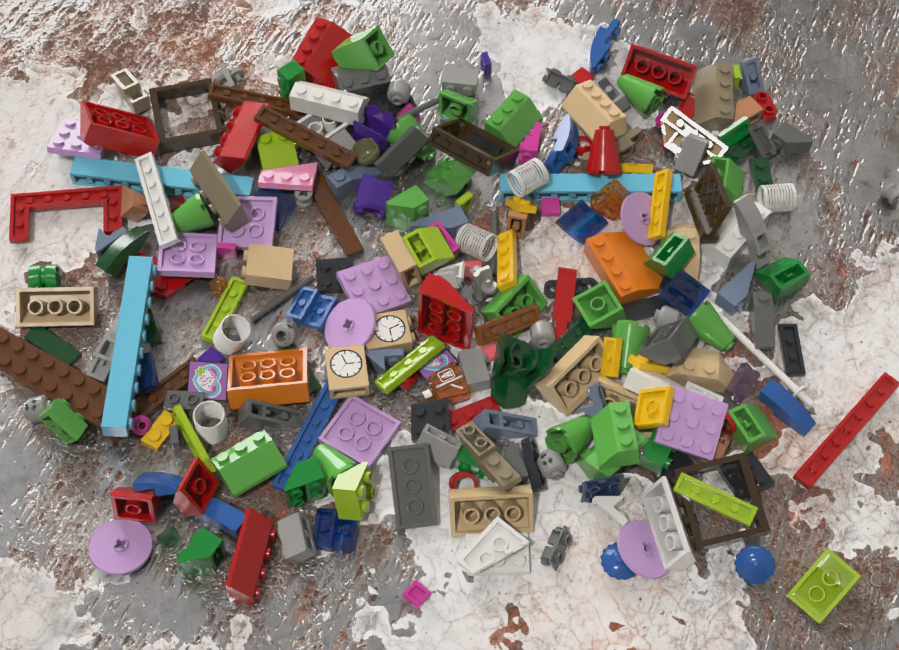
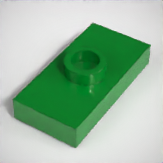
(734, 132)

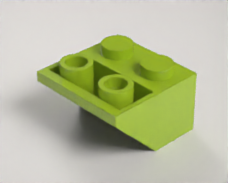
(428, 248)
(354, 492)

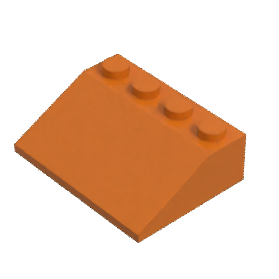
(621, 265)
(269, 377)

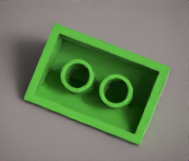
(513, 118)
(513, 299)
(615, 436)
(248, 463)
(589, 463)

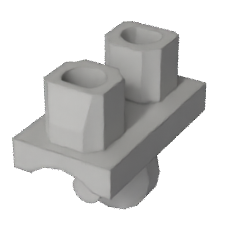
(231, 76)
(483, 281)

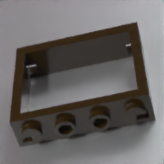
(445, 139)
(192, 140)
(762, 527)

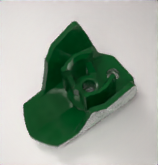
(517, 370)

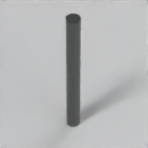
(420, 108)
(494, 229)
(281, 298)

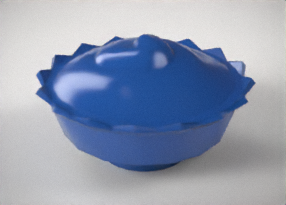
(613, 563)
(754, 564)

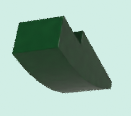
(119, 252)

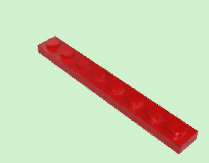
(846, 431)

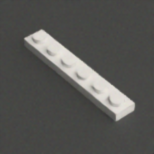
(156, 200)

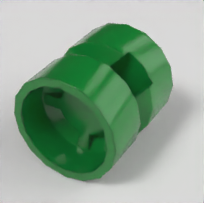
(40, 277)

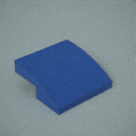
(311, 308)
(163, 482)

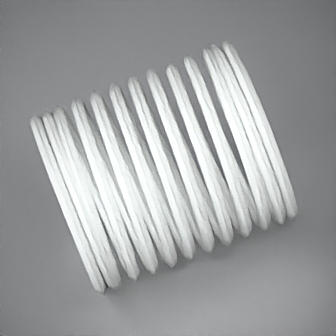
(521, 179)
(784, 199)
(470, 241)
(236, 323)
(209, 410)

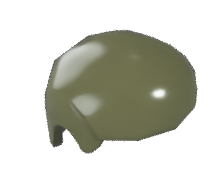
(366, 151)

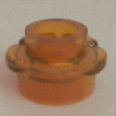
(218, 284)

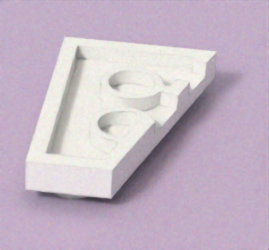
(491, 546)

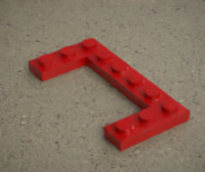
(23, 203)

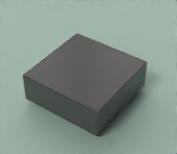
(175, 438)

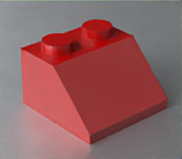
(196, 489)
(135, 505)

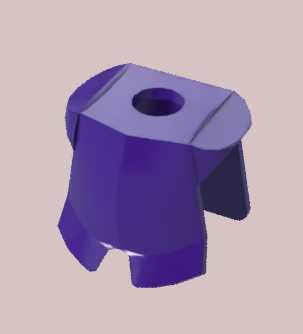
(374, 126)
(372, 195)

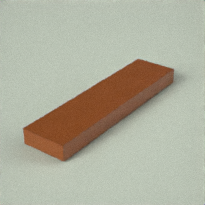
(511, 322)

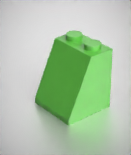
(364, 50)

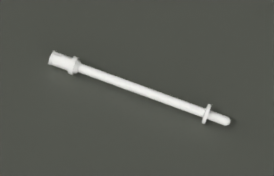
(797, 391)

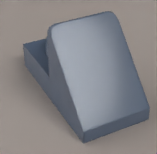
(751, 76)
(104, 242)
(382, 357)
(596, 394)

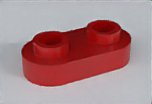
(766, 103)

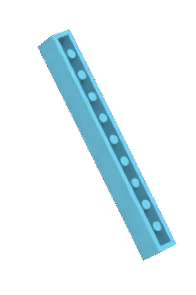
(174, 180)
(582, 186)
(128, 347)

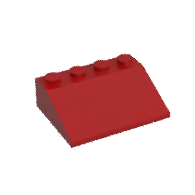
(315, 51)
(117, 130)
(444, 313)

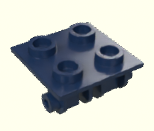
(601, 487)

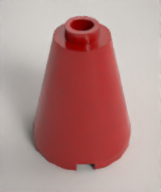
(604, 153)

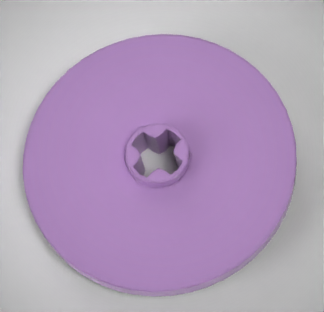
(636, 217)
(350, 311)
(631, 544)
(116, 561)

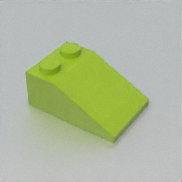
(275, 151)
(824, 586)

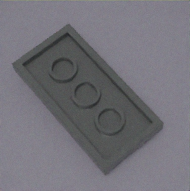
(412, 486)

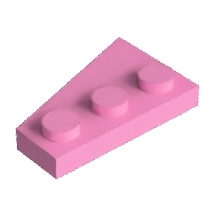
(290, 178)

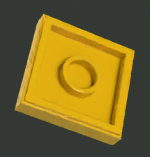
(653, 408)

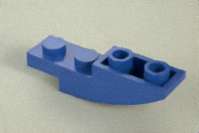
(601, 46)
(565, 146)

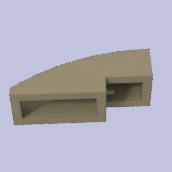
(131, 91)

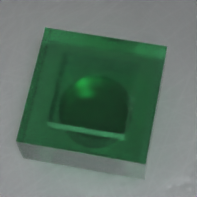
(168, 538)

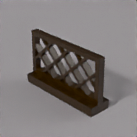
(704, 210)

